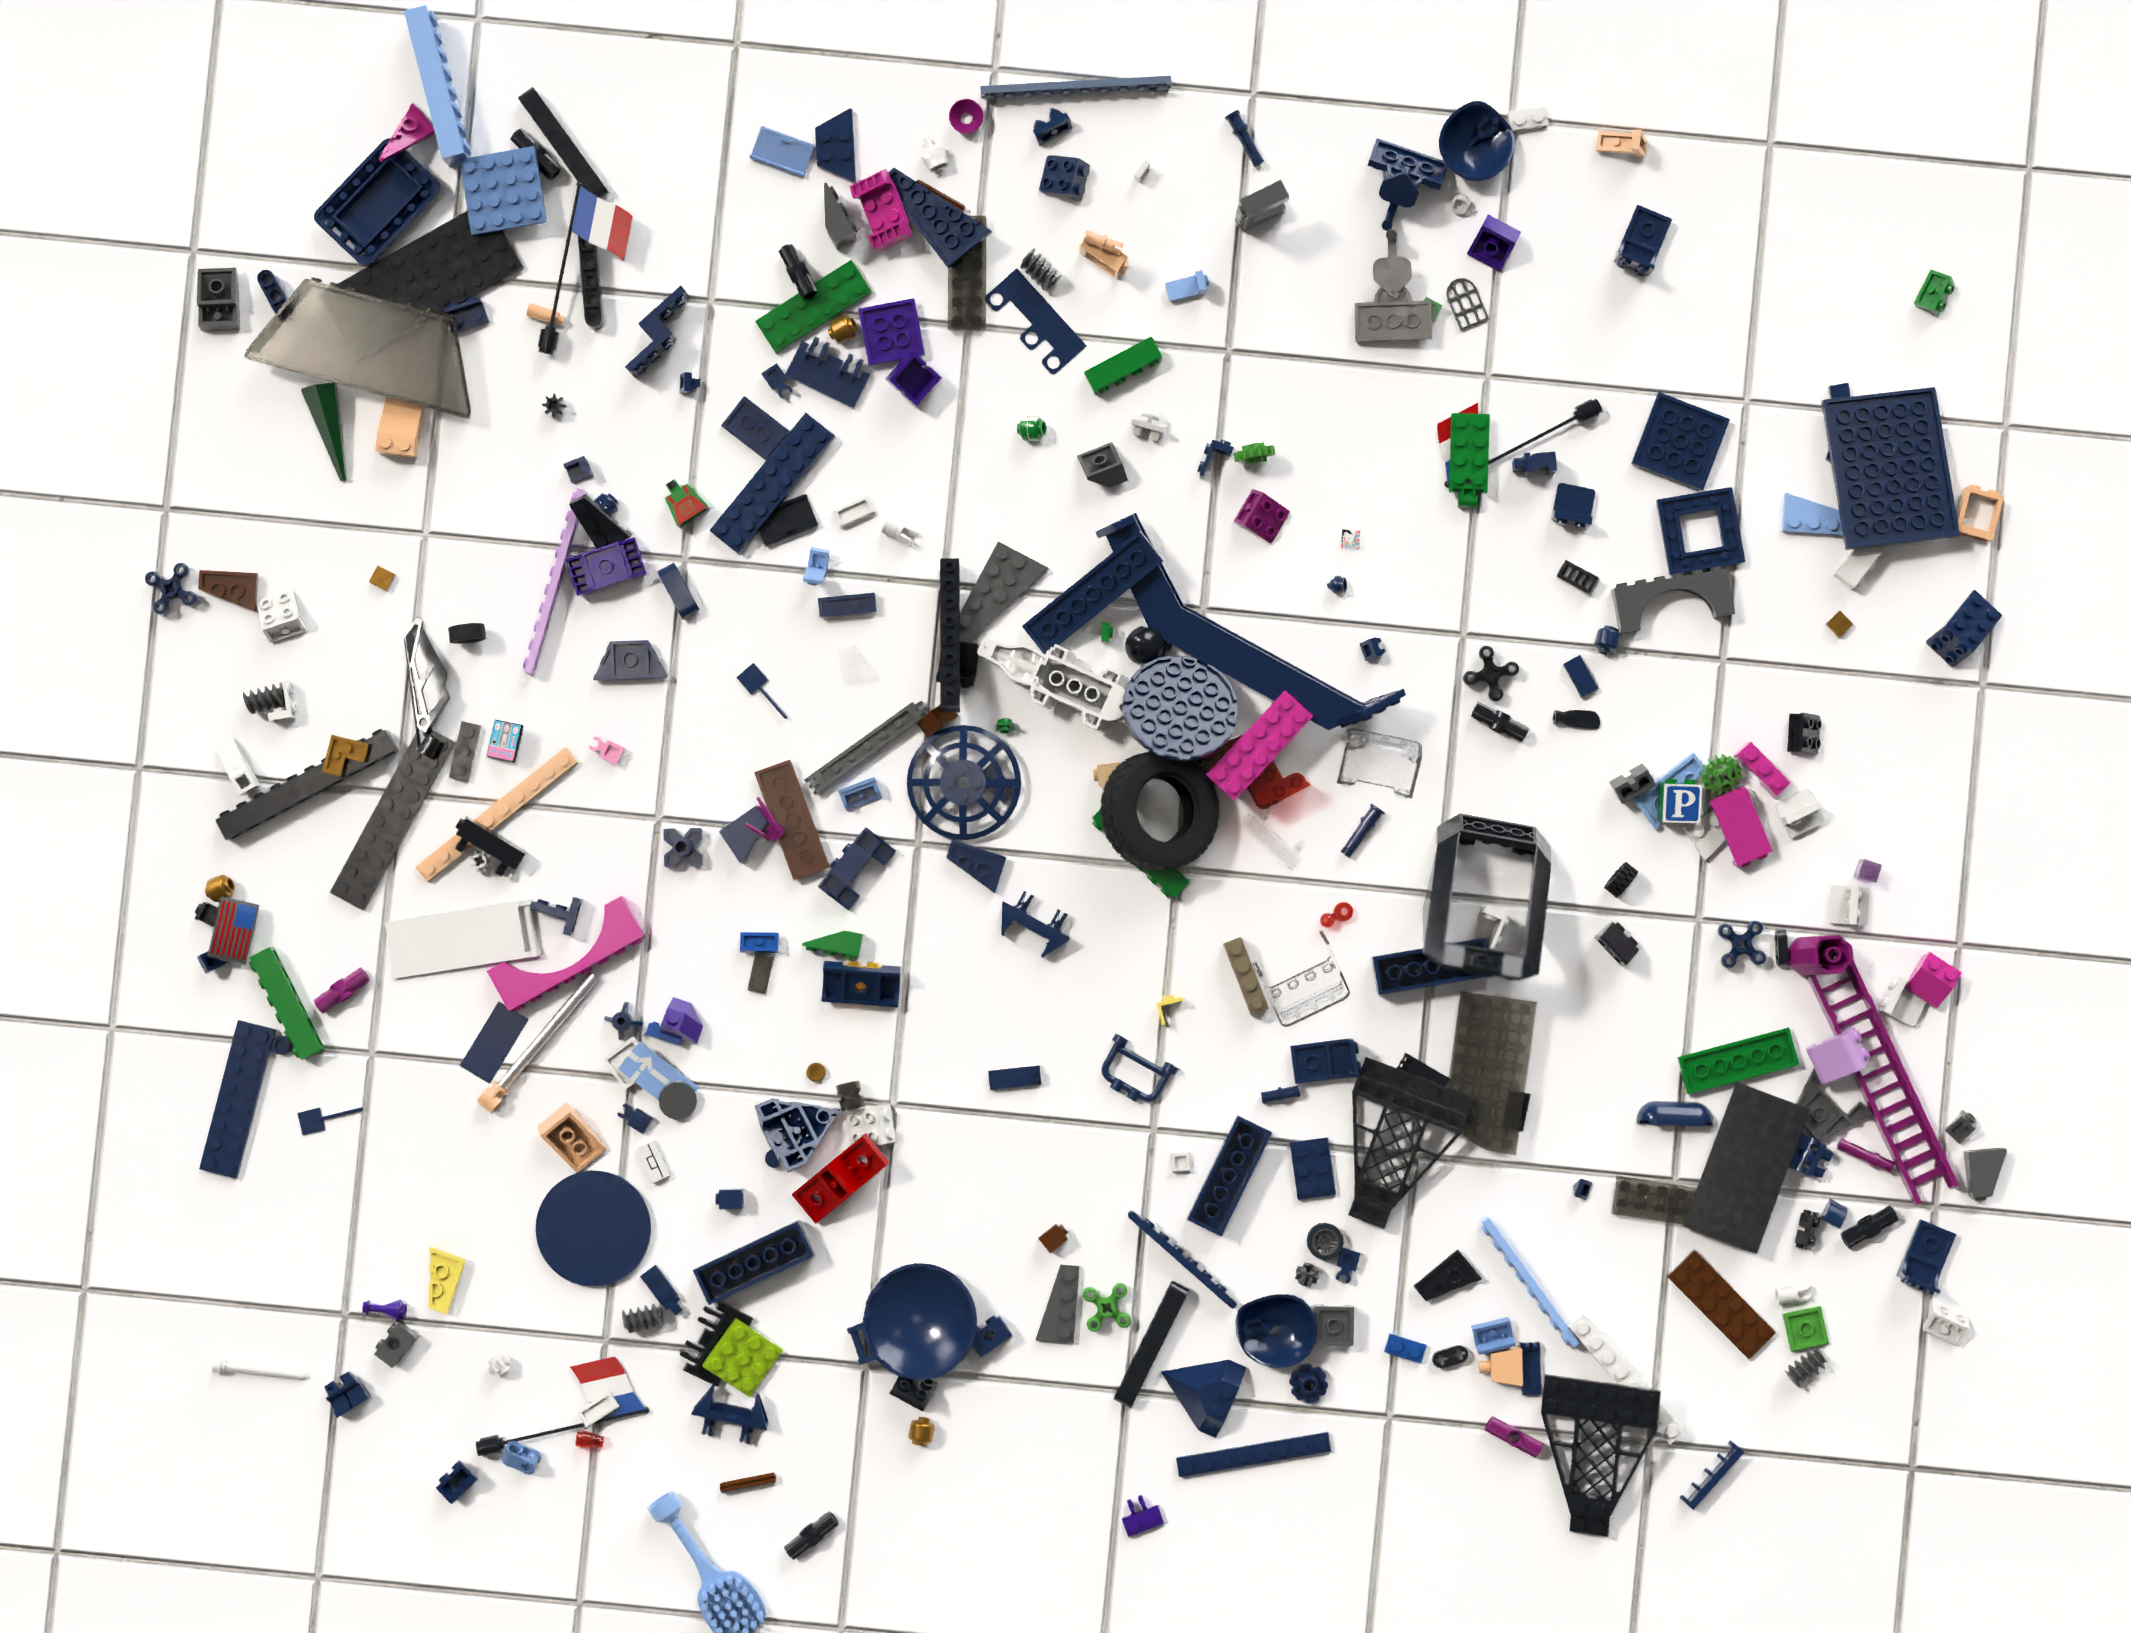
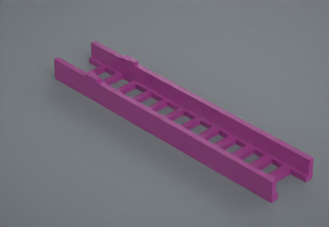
(1902, 1080)

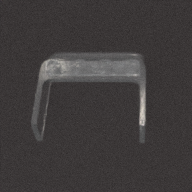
(1307, 991)

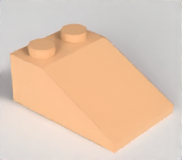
(399, 429)
(571, 1137)

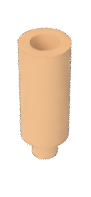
(543, 314)

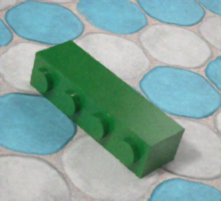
(1123, 365)

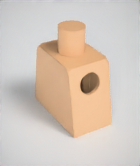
(1504, 1366)

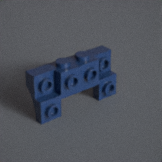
(850, 865)

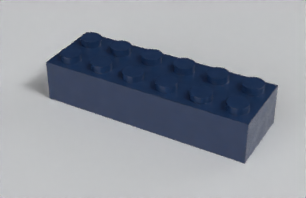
(1414, 970)
(1229, 1175)
(753, 1262)

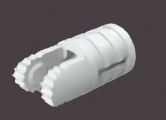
(895, 529)
(1790, 1294)

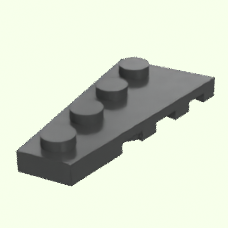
(1060, 1312)

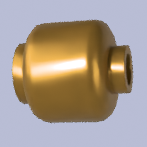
(842, 329)
(218, 887)
(921, 1431)

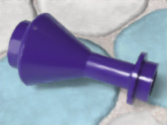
(395, 1310)

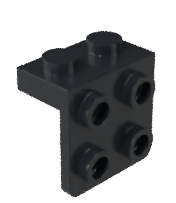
(968, 664)

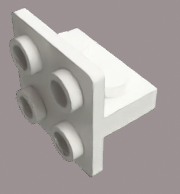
(1799, 812)
(1849, 905)

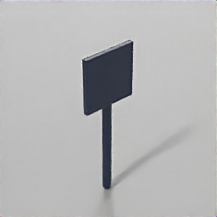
(752, 680)
(312, 1120)

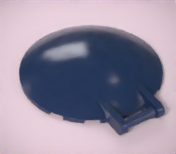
(917, 1322)

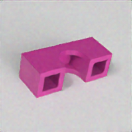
(1754, 760)

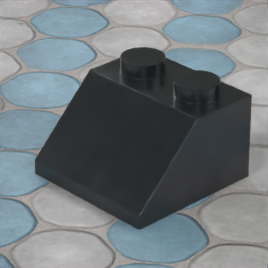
(1617, 943)

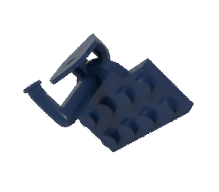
(1404, 174)

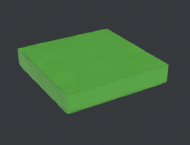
(1805, 1328)

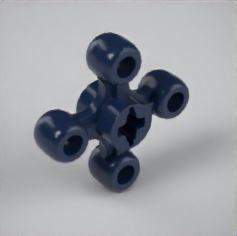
(175, 582)
(1747, 937)

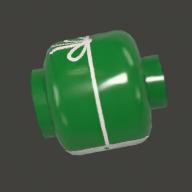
(1031, 428)

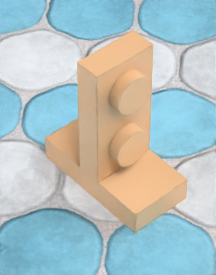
(1622, 142)

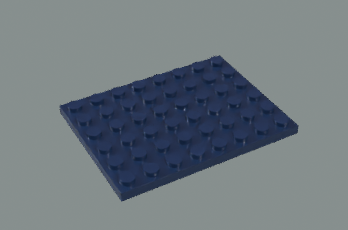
(1890, 468)

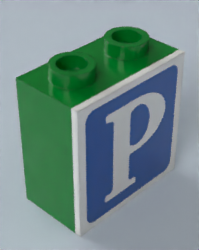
(1679, 801)

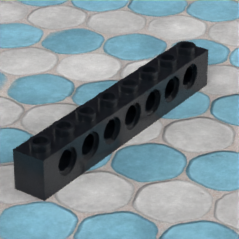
(949, 635)

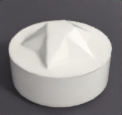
(1460, 204)

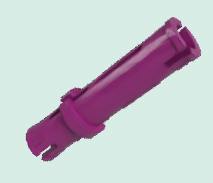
(1873, 1159)

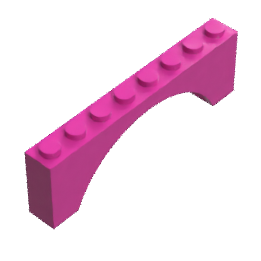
(617, 932)

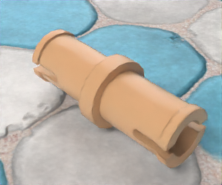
(1103, 242)

